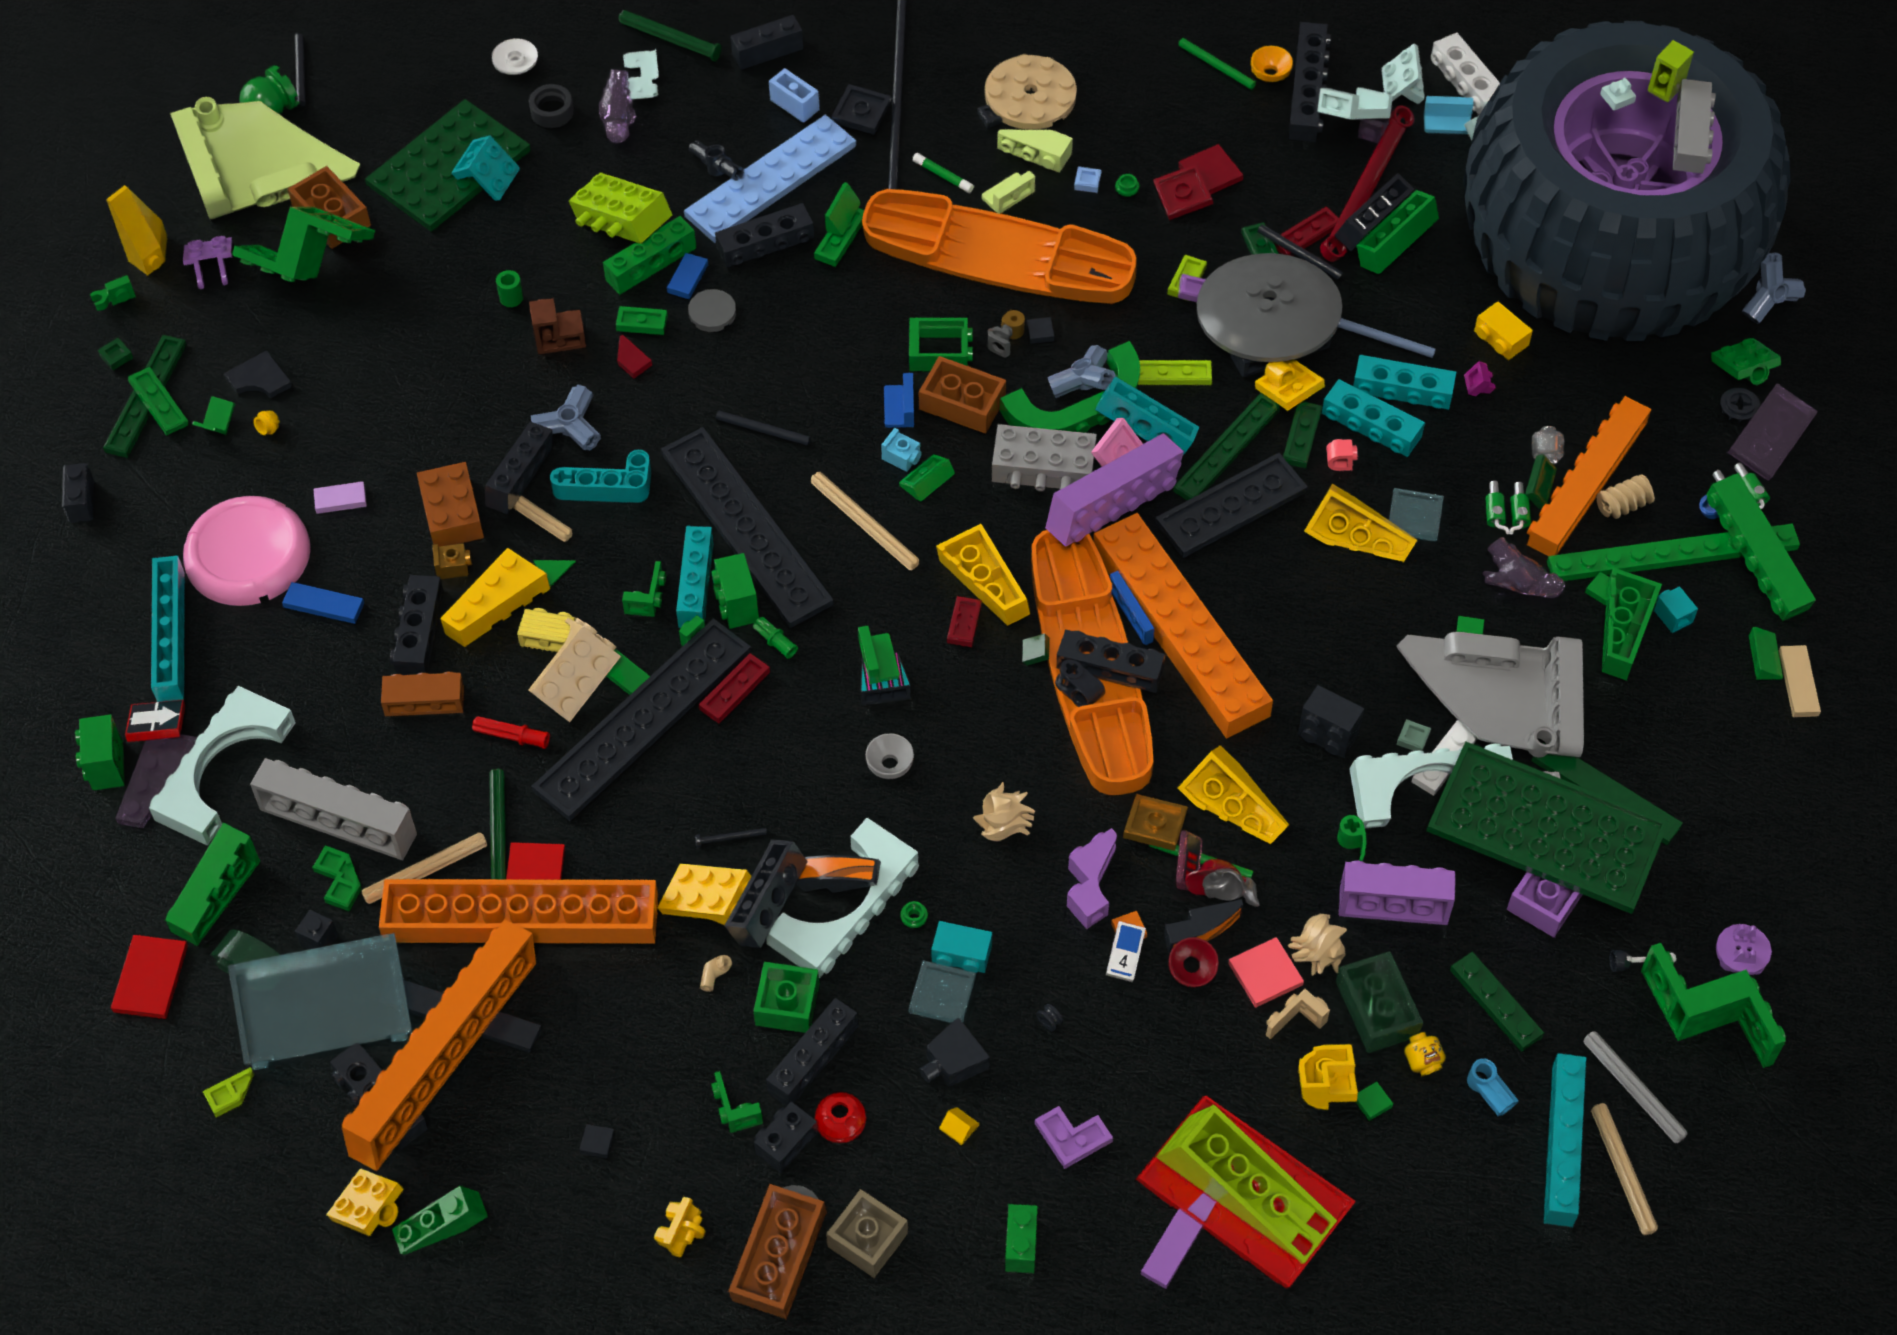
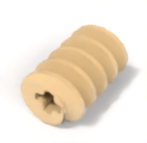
(1625, 497)

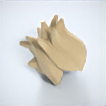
(1004, 814)
(1319, 944)

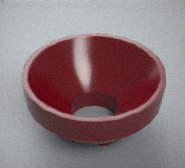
(1202, 952)

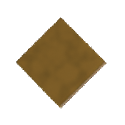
(1155, 822)

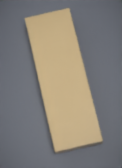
(1799, 681)

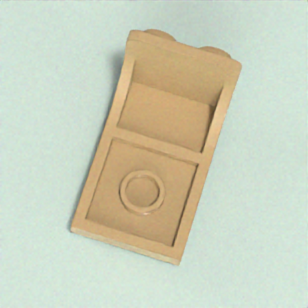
(575, 670)

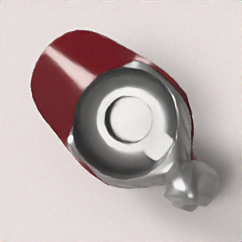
(1223, 881)

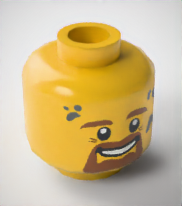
(1424, 1054)

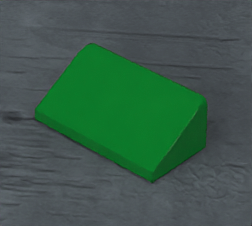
(841, 210)
(927, 477)
(1765, 654)

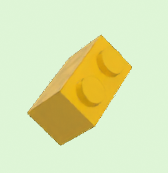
(1503, 330)

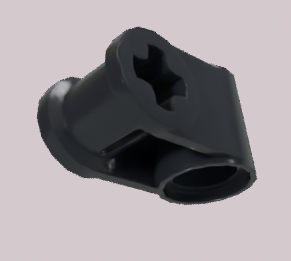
(1081, 686)

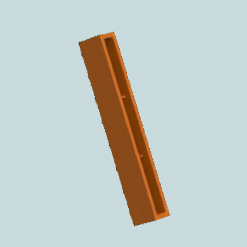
(1588, 477)

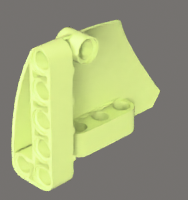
(250, 154)

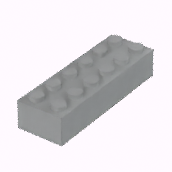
(334, 808)

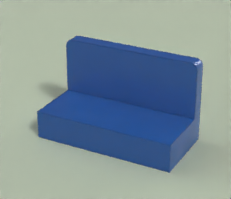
(899, 403)

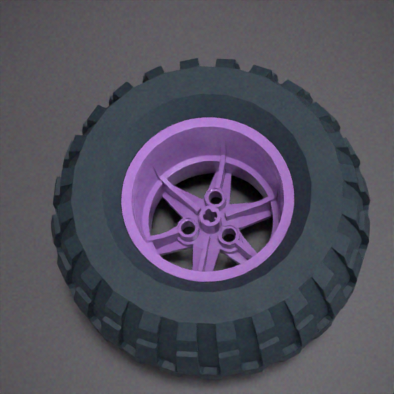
(1607, 243)

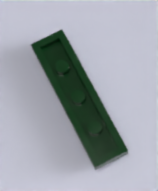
(1497, 1001)

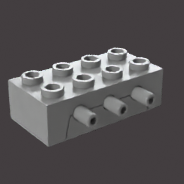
(1041, 457)

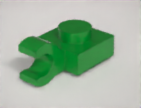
(115, 292)

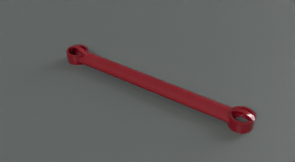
(1370, 177)

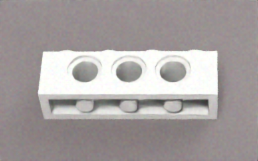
(1464, 70)

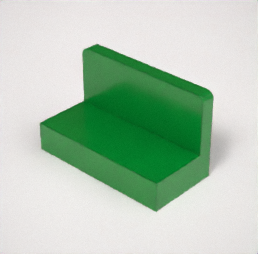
(878, 656)

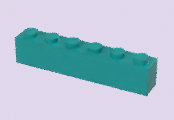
(167, 629)
(1565, 1140)

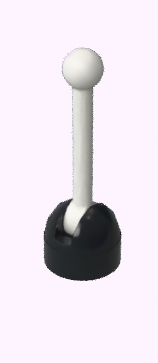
(1621, 960)

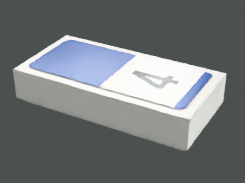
(1125, 951)

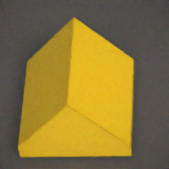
(958, 1125)

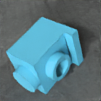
(900, 450)

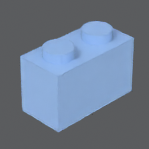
(794, 95)

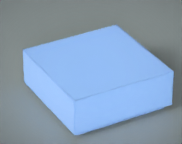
(1087, 179)

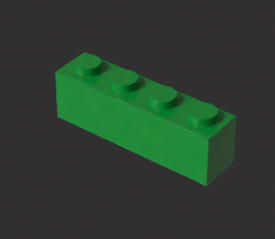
(1397, 231)

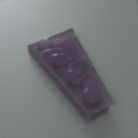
(155, 764)

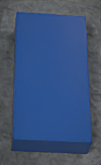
(687, 276)

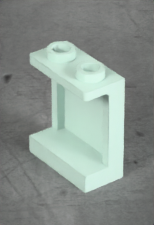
(1363, 105)

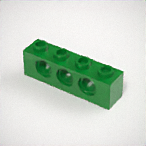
(650, 256)

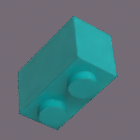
(961, 947)

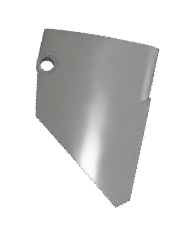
(1507, 689)

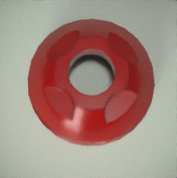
(840, 1129)

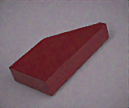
(631, 358)

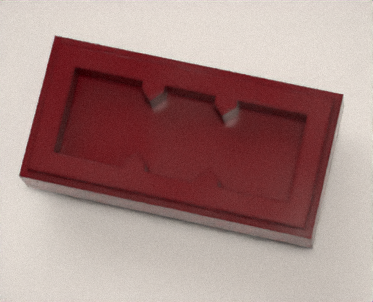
(964, 621)

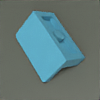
(1447, 114)

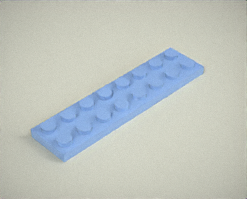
(771, 177)

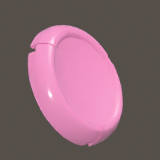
(246, 550)

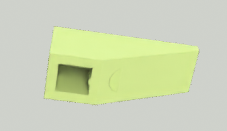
(1038, 146)

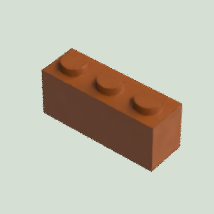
(422, 694)

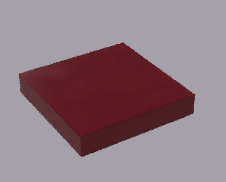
(1215, 168)
(1183, 191)

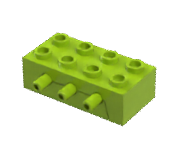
(620, 208)

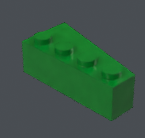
(1626, 618)
(213, 884)

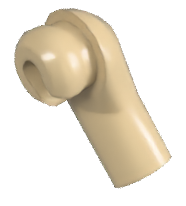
(714, 969)

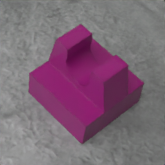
(1478, 379)

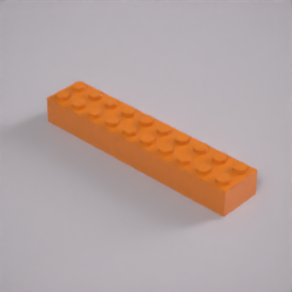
(1184, 627)
(547, 908)
(438, 1045)

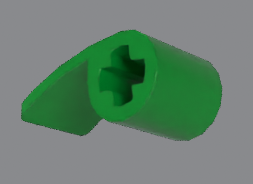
(1352, 834)

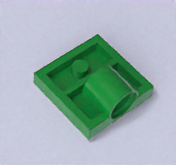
(1747, 360)

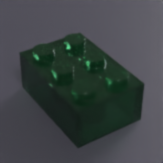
(1378, 1002)

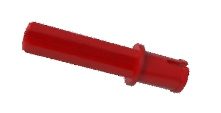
(512, 732)

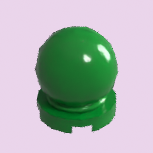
(271, 90)

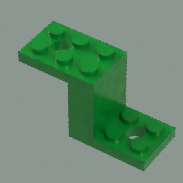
(303, 243)
(1713, 1005)

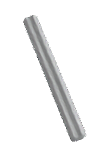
(1635, 1087)

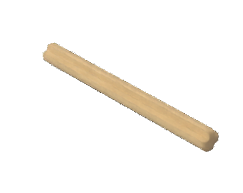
(865, 521)

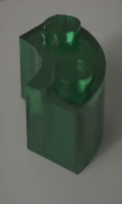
(240, 948)

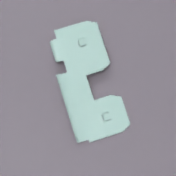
(649, 71)

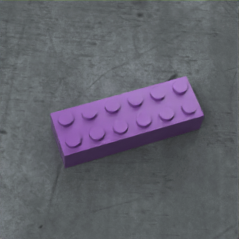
(1114, 489)

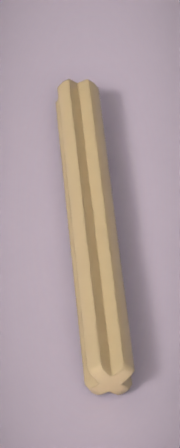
(429, 864)
(1624, 1169)

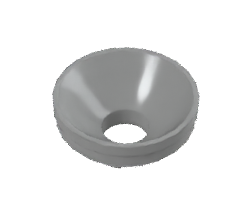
(886, 747)

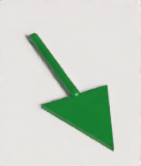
(553, 568)

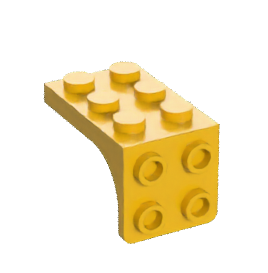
(704, 892)

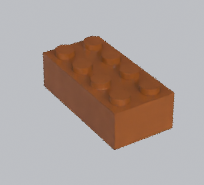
(777, 1251)

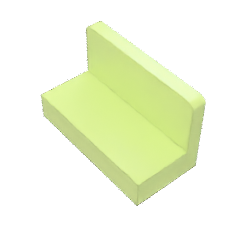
(1010, 191)

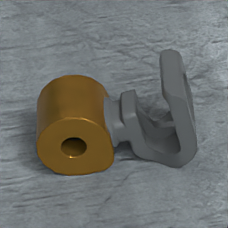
(1011, 328)

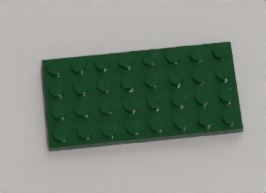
(1548, 827)

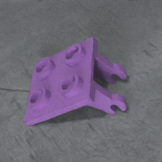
(197, 250)

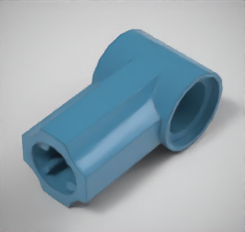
(1491, 1089)

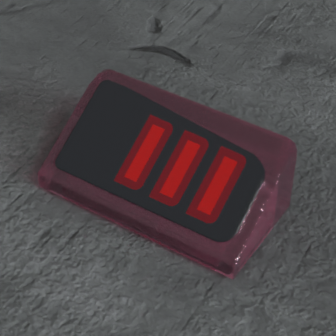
(1188, 857)

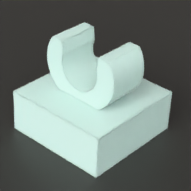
(1618, 94)

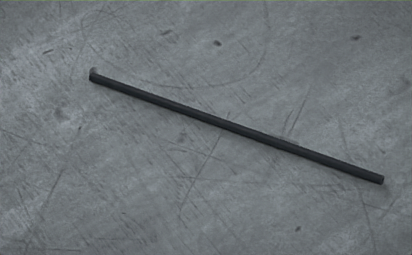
(897, 95)

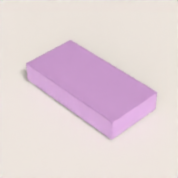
(340, 497)

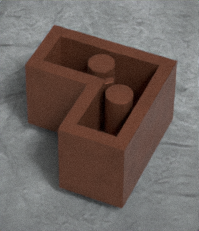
(556, 330)

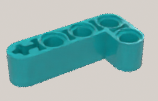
(571, 482)

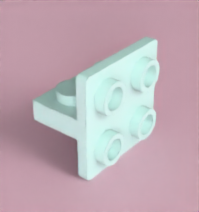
(1404, 76)

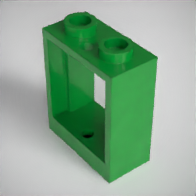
(938, 328)

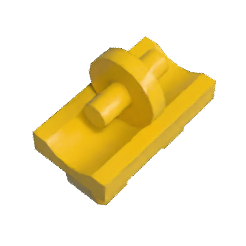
(683, 1229)

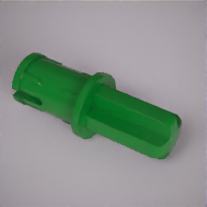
(775, 637)

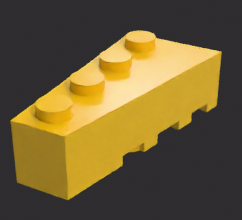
(982, 570)
(493, 597)

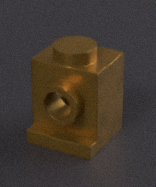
(451, 560)

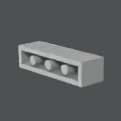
(1693, 126)

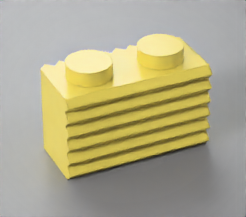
(543, 629)

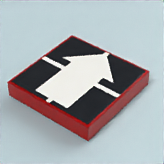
(155, 720)

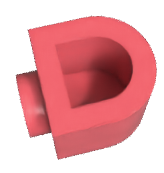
(1341, 455)

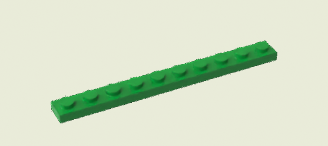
(1657, 554)

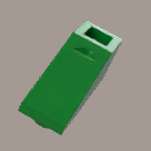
(440, 1220)

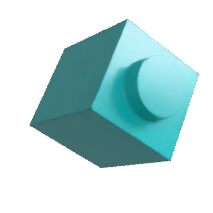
(1675, 609)

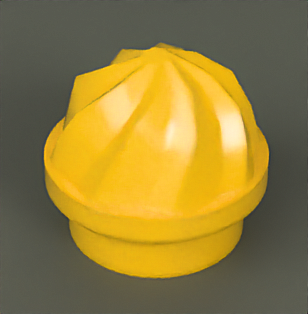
(266, 422)

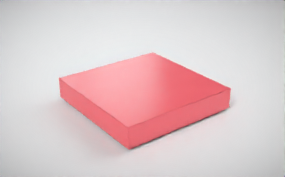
(1265, 972)

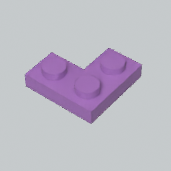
(1072, 1143)

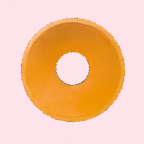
(1271, 58)

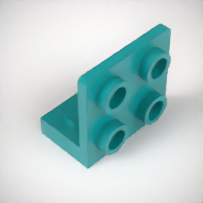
(488, 166)

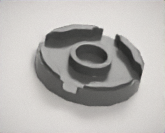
(712, 310)

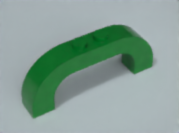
(1081, 416)

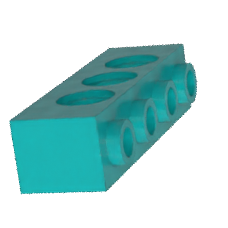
(1405, 382)
(1145, 414)
(1373, 418)
(695, 574)

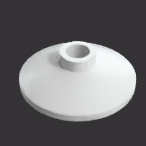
(514, 56)

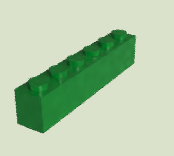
(1760, 547)

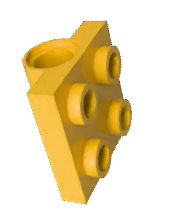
(1288, 383)
(366, 1203)

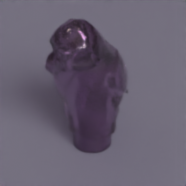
(616, 107)
(1521, 573)

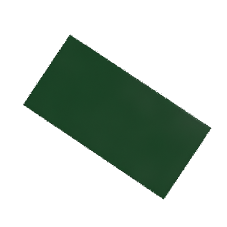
(1541, 481)

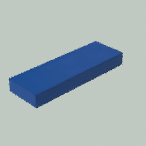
(323, 602)
(1131, 608)

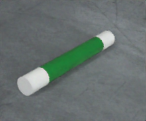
(944, 173)

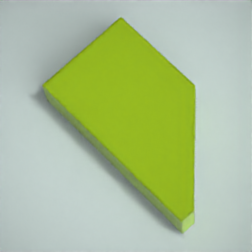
(229, 1092)

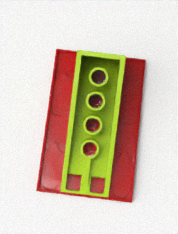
(1265, 1199)

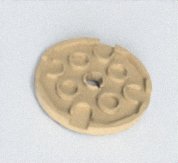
(1052, 86)

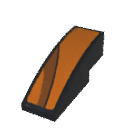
(838, 873)
(1203, 923)

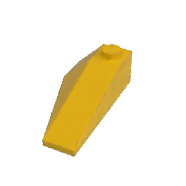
(139, 230)

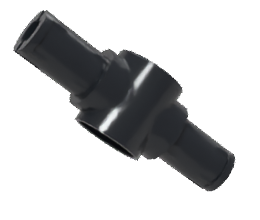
(716, 160)

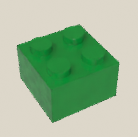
(735, 591)
(100, 752)
(786, 997)

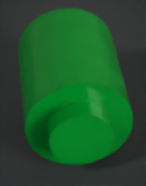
(509, 288)

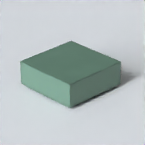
(1413, 736)

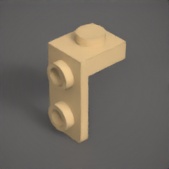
(1313, 1008)

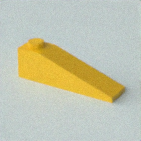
(1354, 525)
(1229, 792)

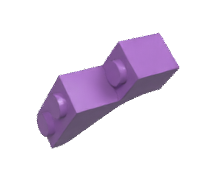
(1089, 866)

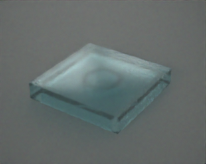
(1416, 513)
(942, 992)

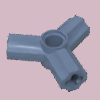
(1772, 289)
(1083, 374)
(570, 419)

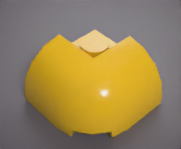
(1328, 1075)

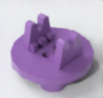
(1744, 938)

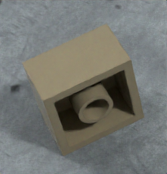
(867, 1233)

